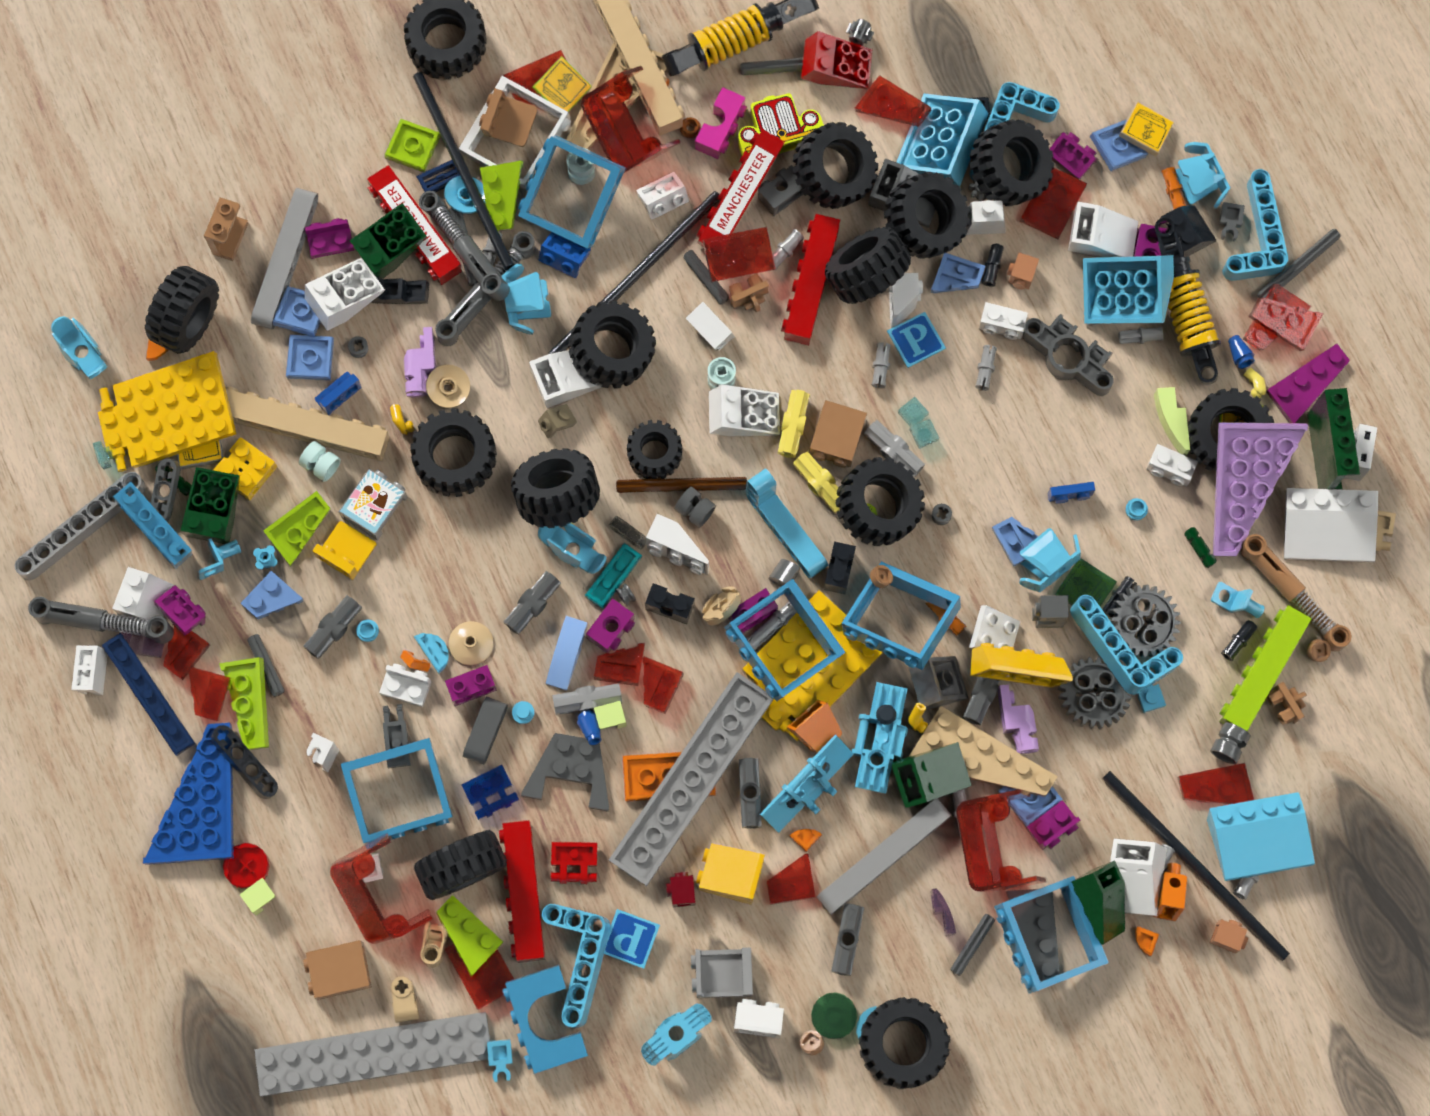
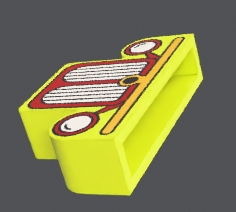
(781, 119)

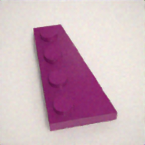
(1305, 385)

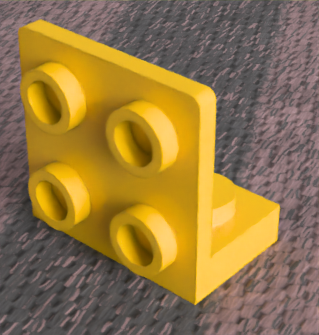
(345, 550)

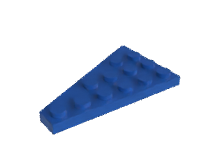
(201, 813)

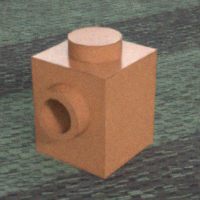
(1022, 271)
(1229, 936)

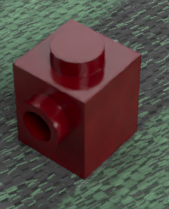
(681, 890)

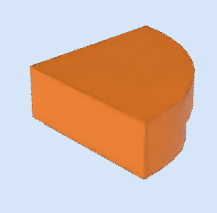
(154, 351)
(414, 663)
(805, 838)
(1146, 940)

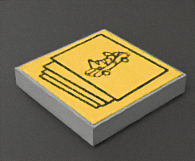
(201, 456)

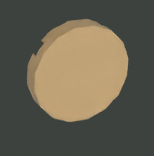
(721, 606)

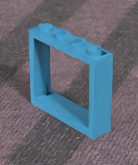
(603, 203)
(153, 525)
(913, 586)
(810, 618)
(418, 825)
(1018, 947)

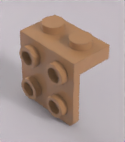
(507, 119)

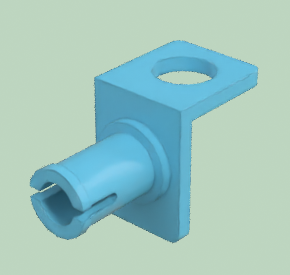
(219, 554)
(1237, 600)

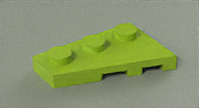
(501, 191)
(297, 526)
(469, 935)

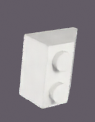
(904, 297)
(139, 594)
(759, 1019)

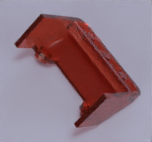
(615, 126)
(981, 845)
(348, 878)

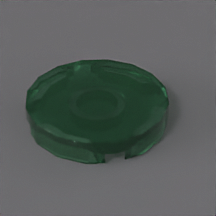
(834, 1016)

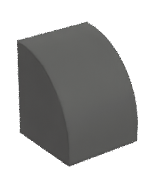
(784, 572)

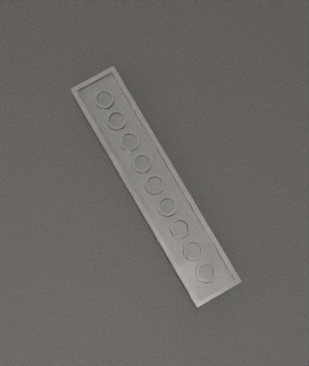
(691, 779)
(372, 1054)

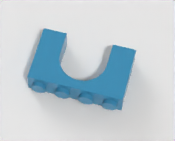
(541, 1052)

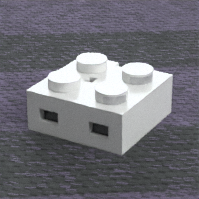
(1365, 442)

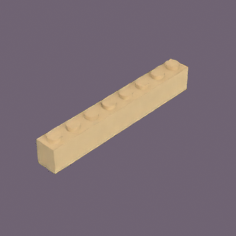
(634, 53)
(307, 424)

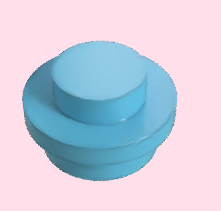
(1136, 509)
(367, 630)
(523, 712)

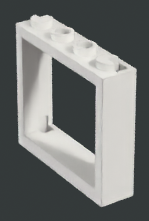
(475, 133)

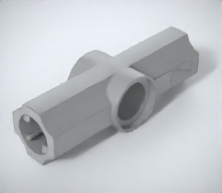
(893, 447)
(586, 698)

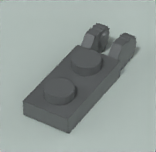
(395, 736)

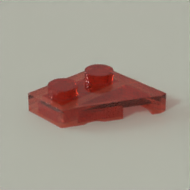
(184, 652)
(621, 666)
(659, 684)
(208, 692)

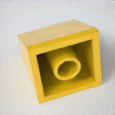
(730, 873)

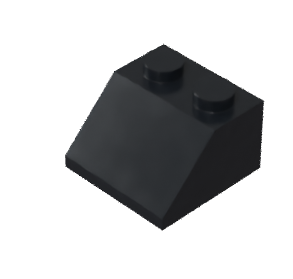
(1190, 229)

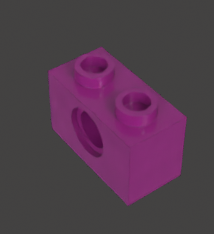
(615, 614)

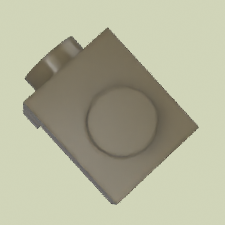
(556, 420)

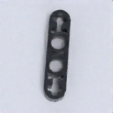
(241, 764)

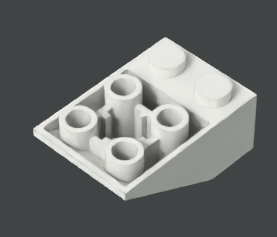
(1102, 232)
(342, 293)
(559, 379)
(743, 412)
(671, 541)
(1142, 870)

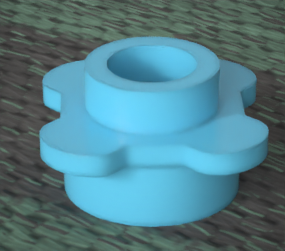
(265, 563)

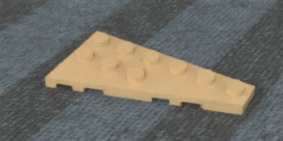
(581, 131)
(985, 756)

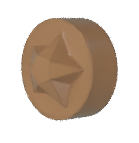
(881, 576)
(1318, 650)
(812, 1042)

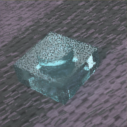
(913, 412)
(924, 433)
(103, 454)

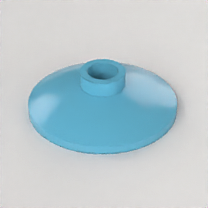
(456, 190)

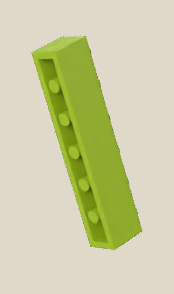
(1266, 668)

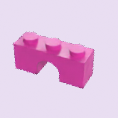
(714, 139)

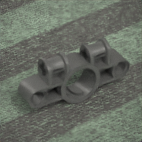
(1062, 333)

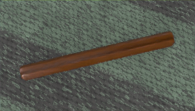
(681, 484)

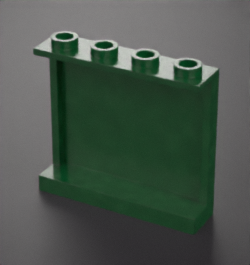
(1333, 439)

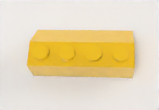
(1019, 666)

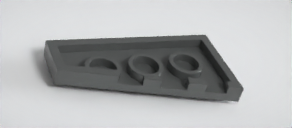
(1038, 930)

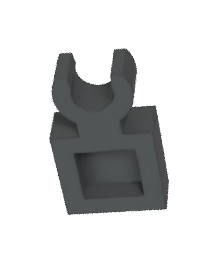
(1231, 218)

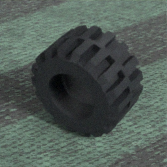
(654, 432)

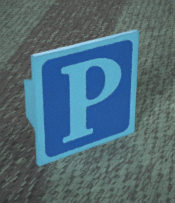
(916, 339)
(631, 938)

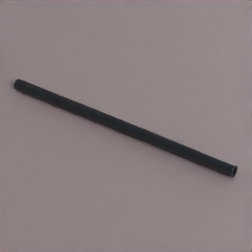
(463, 171)
(650, 260)
(1208, 878)

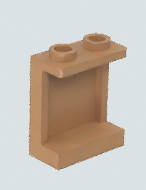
(225, 229)

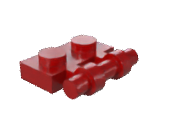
(574, 854)

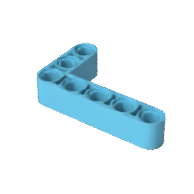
(1018, 105)
(1264, 232)
(763, 497)
(1120, 649)
(583, 958)

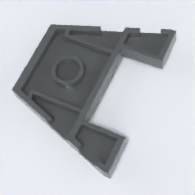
(574, 761)

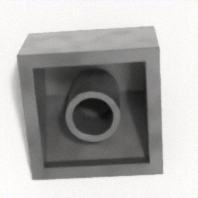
(939, 682)

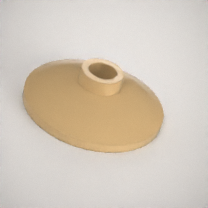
(448, 375)
(474, 653)

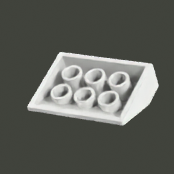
(1330, 524)

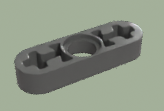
(162, 473)

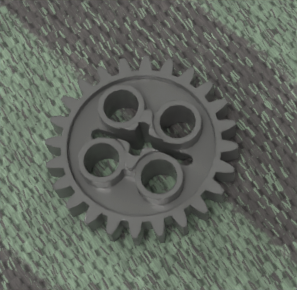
(1160, 632)
(1099, 712)

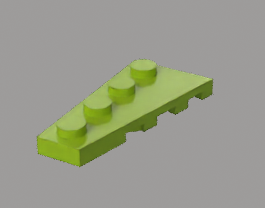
(249, 700)

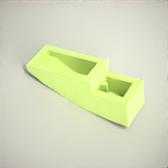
(1172, 419)

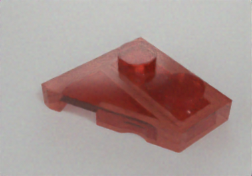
(792, 883)

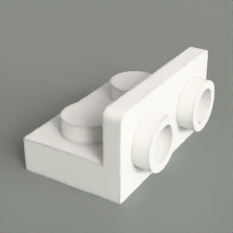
(663, 195)
(1003, 321)
(1171, 465)
(405, 685)

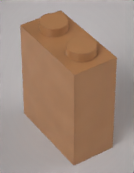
(837, 434)
(337, 970)

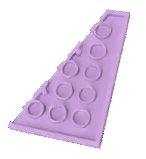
(1247, 470)

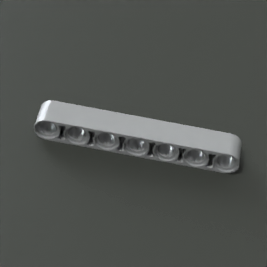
(284, 257)
(68, 529)
(884, 856)

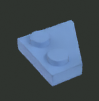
(957, 274)
(1013, 538)
(270, 596)

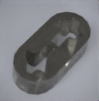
(628, 532)

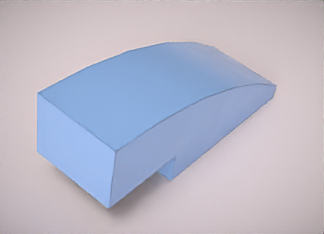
(566, 653)

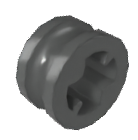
(355, 340)
(939, 521)
(625, 594)

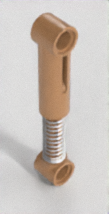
(1293, 590)

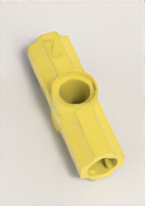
(793, 423)
(818, 479)

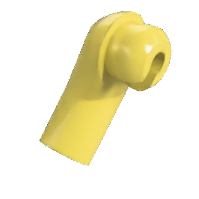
(1258, 382)

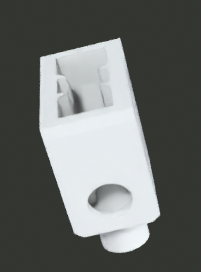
(986, 217)

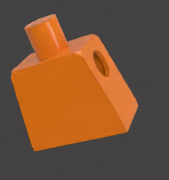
(815, 726)
(1172, 893)

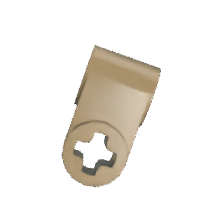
(434, 939)
(405, 1004)

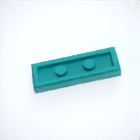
(613, 576)

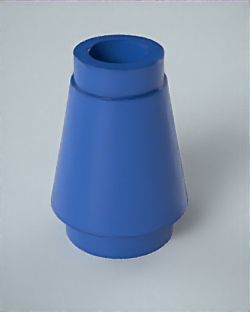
(1241, 353)
(589, 726)

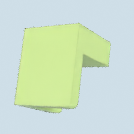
(610, 715)
(257, 896)

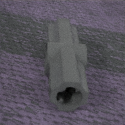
(532, 602)
(332, 627)
(982, 697)
(750, 779)
(845, 954)

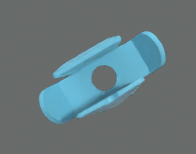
(1199, 175)
(525, 296)
(69, 339)
(558, 540)
(1047, 560)
(662, 1045)

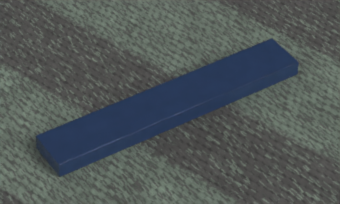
(148, 694)

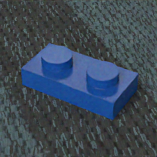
(1062, 493)

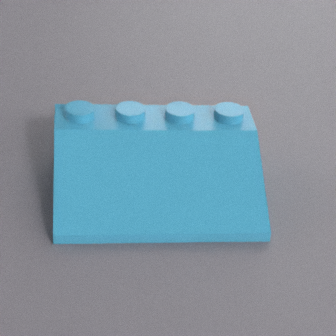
(944, 137)
(1127, 289)
(1261, 836)

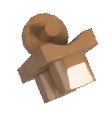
(750, 297)
(1290, 700)

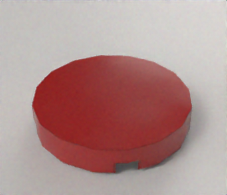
(247, 867)

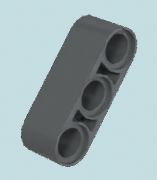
(485, 730)

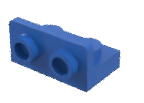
(563, 254)
(338, 392)

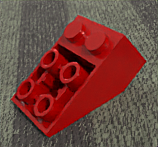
(836, 62)

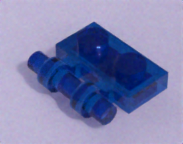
(487, 785)

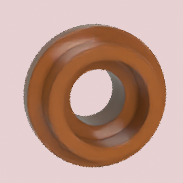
(690, 121)

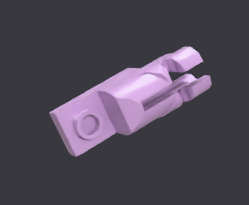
(419, 365)
(1017, 720)

